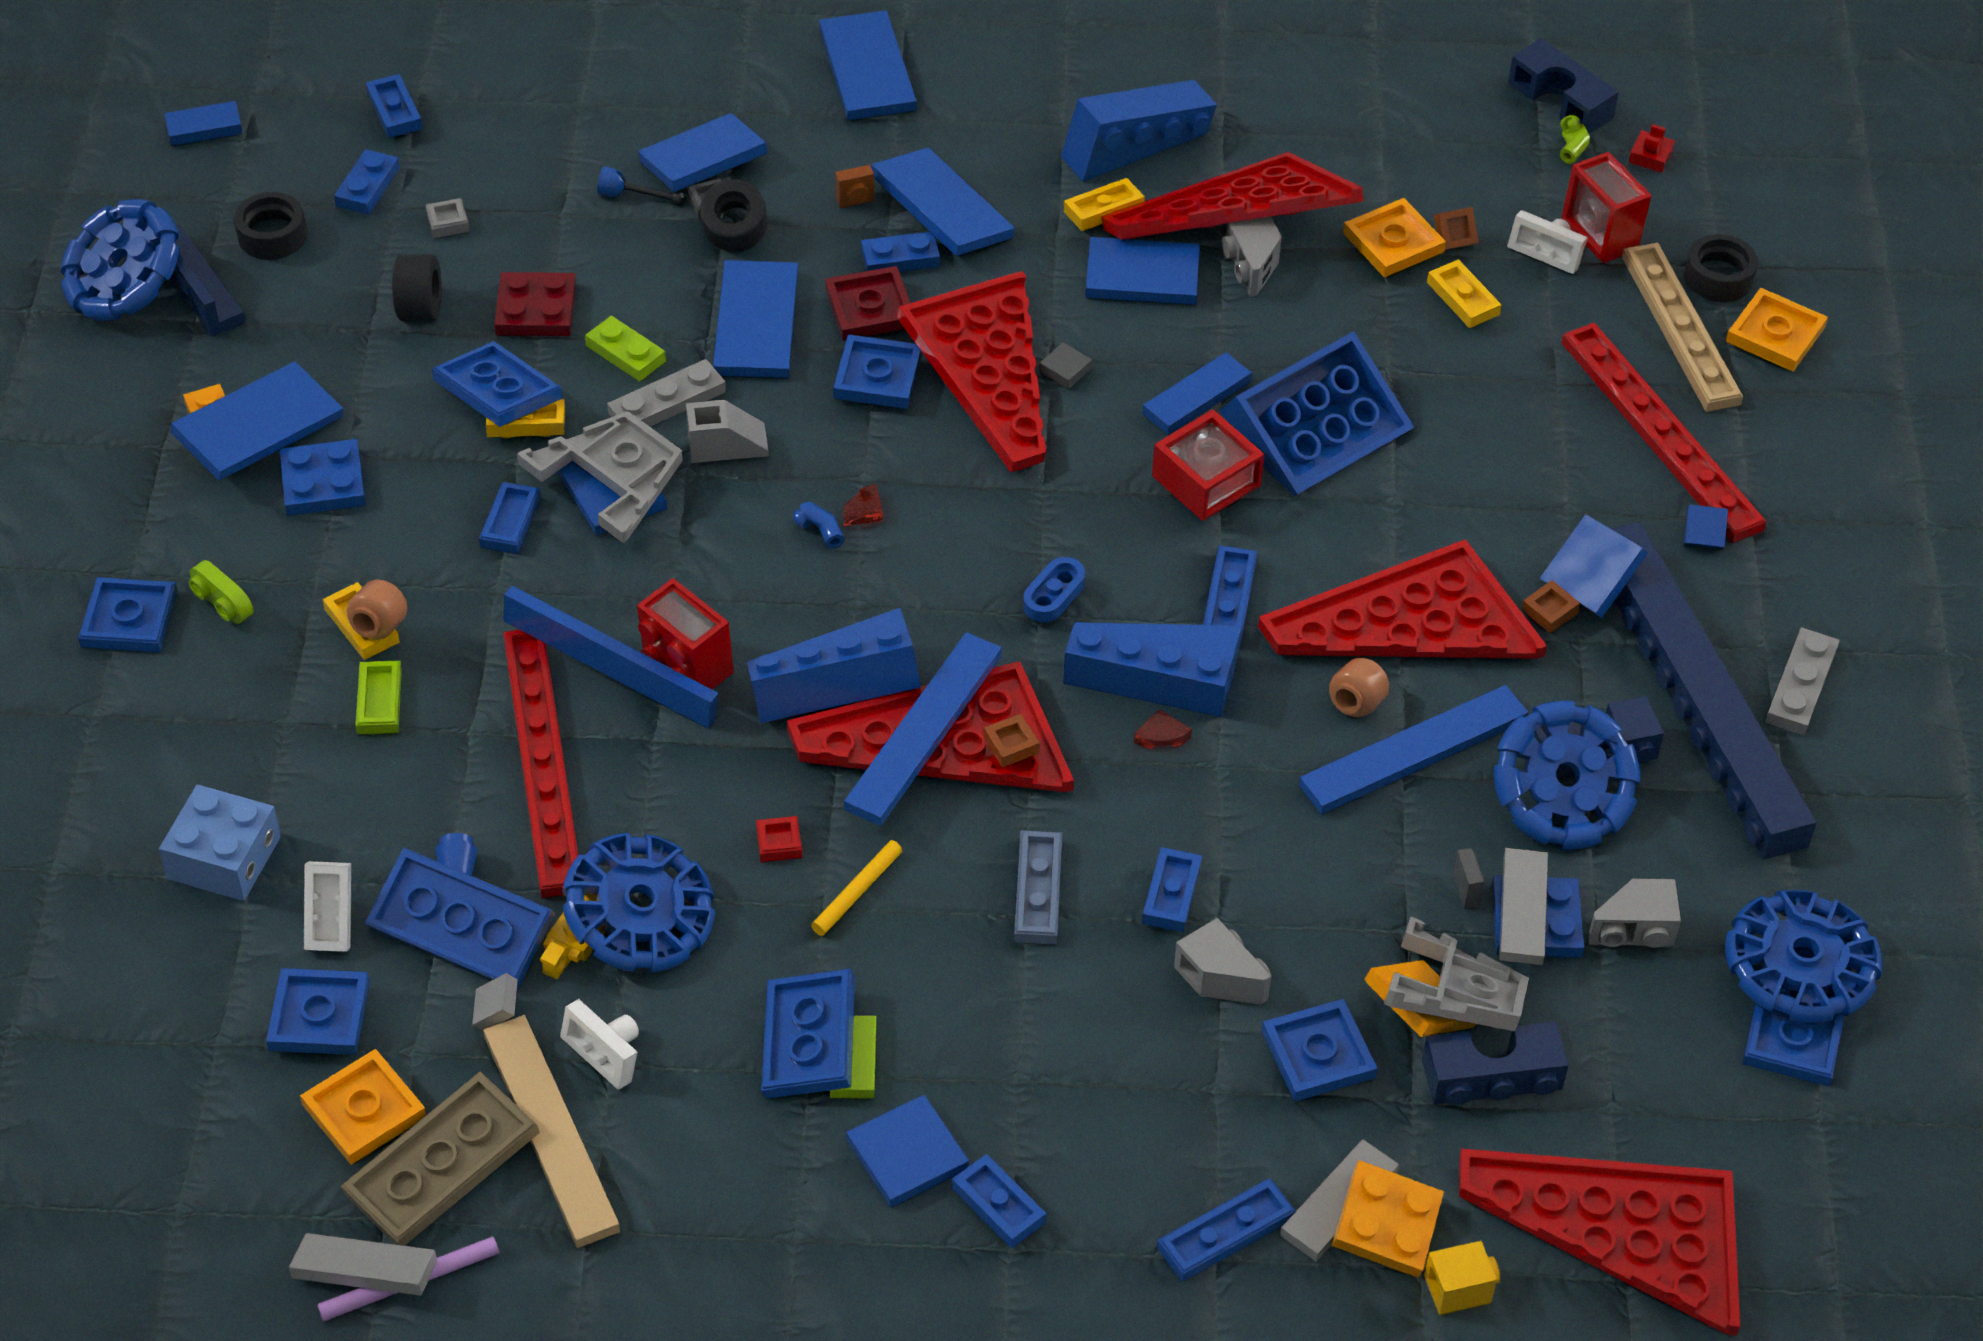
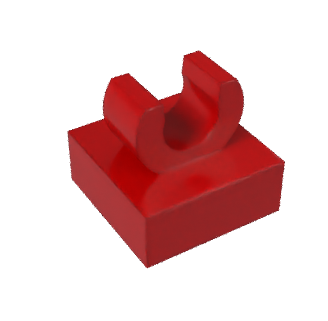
(1652, 149)

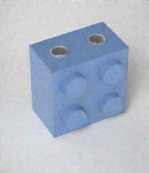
(220, 842)

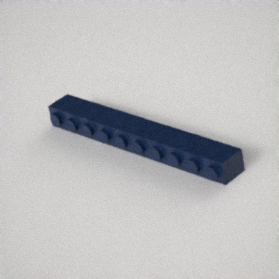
(1712, 707)

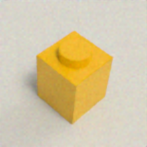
(1461, 1277)

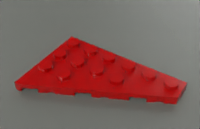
(1256, 191)
(985, 356)
(1419, 608)
(858, 731)
(1637, 1221)

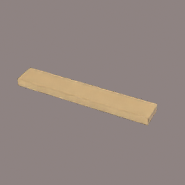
(1682, 327)
(558, 1143)

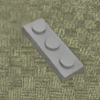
(670, 394)
(1802, 681)

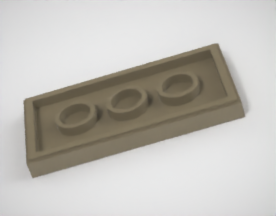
(440, 1159)

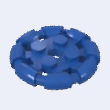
(137, 278)
(1590, 769)
(632, 923)
(1806, 976)

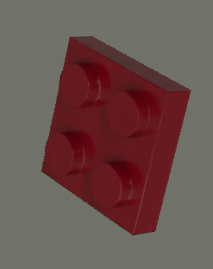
(867, 301)
(535, 304)

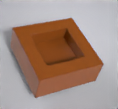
(854, 186)
(1457, 227)
(1551, 606)
(1011, 740)

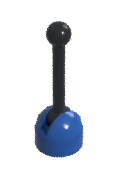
(613, 182)

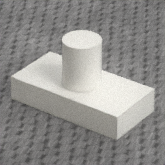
(1547, 241)
(327, 906)
(601, 1043)

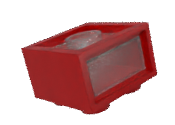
(1606, 206)
(1207, 465)
(685, 634)

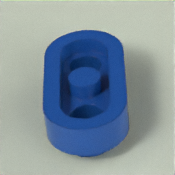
(1047, 595)

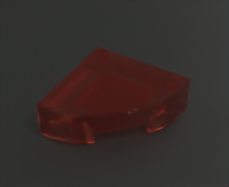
(863, 507)
(1162, 731)

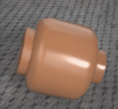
(376, 609)
(1359, 687)

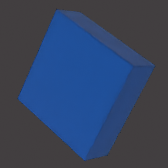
(1705, 527)

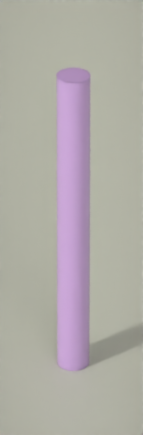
(445, 1264)

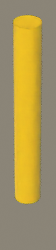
(856, 888)

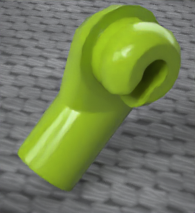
(1576, 138)

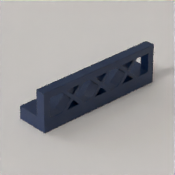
(203, 289)

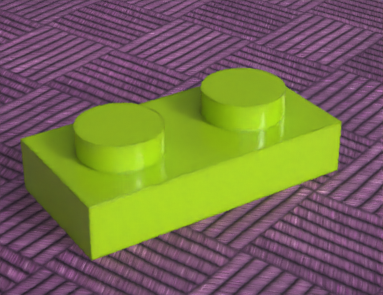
(625, 348)

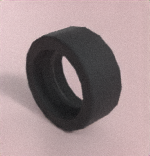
(270, 206)
(1717, 286)

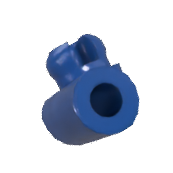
(824, 520)

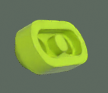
(221, 591)

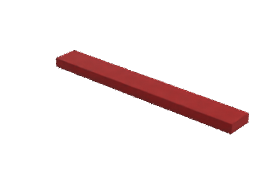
(1662, 430)
(541, 760)

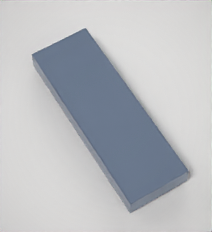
(1038, 887)

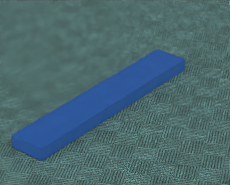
(610, 657)
(922, 729)
(1411, 749)

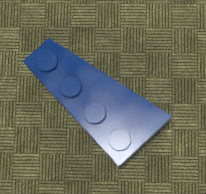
(1134, 124)
(1155, 662)
(836, 668)

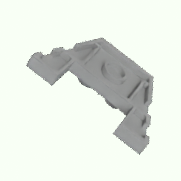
(623, 457)
(1467, 989)

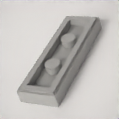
(1523, 906)
(1316, 1221)
(363, 1264)

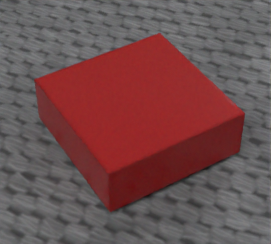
(779, 839)

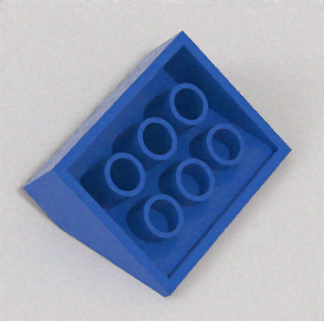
(1319, 414)

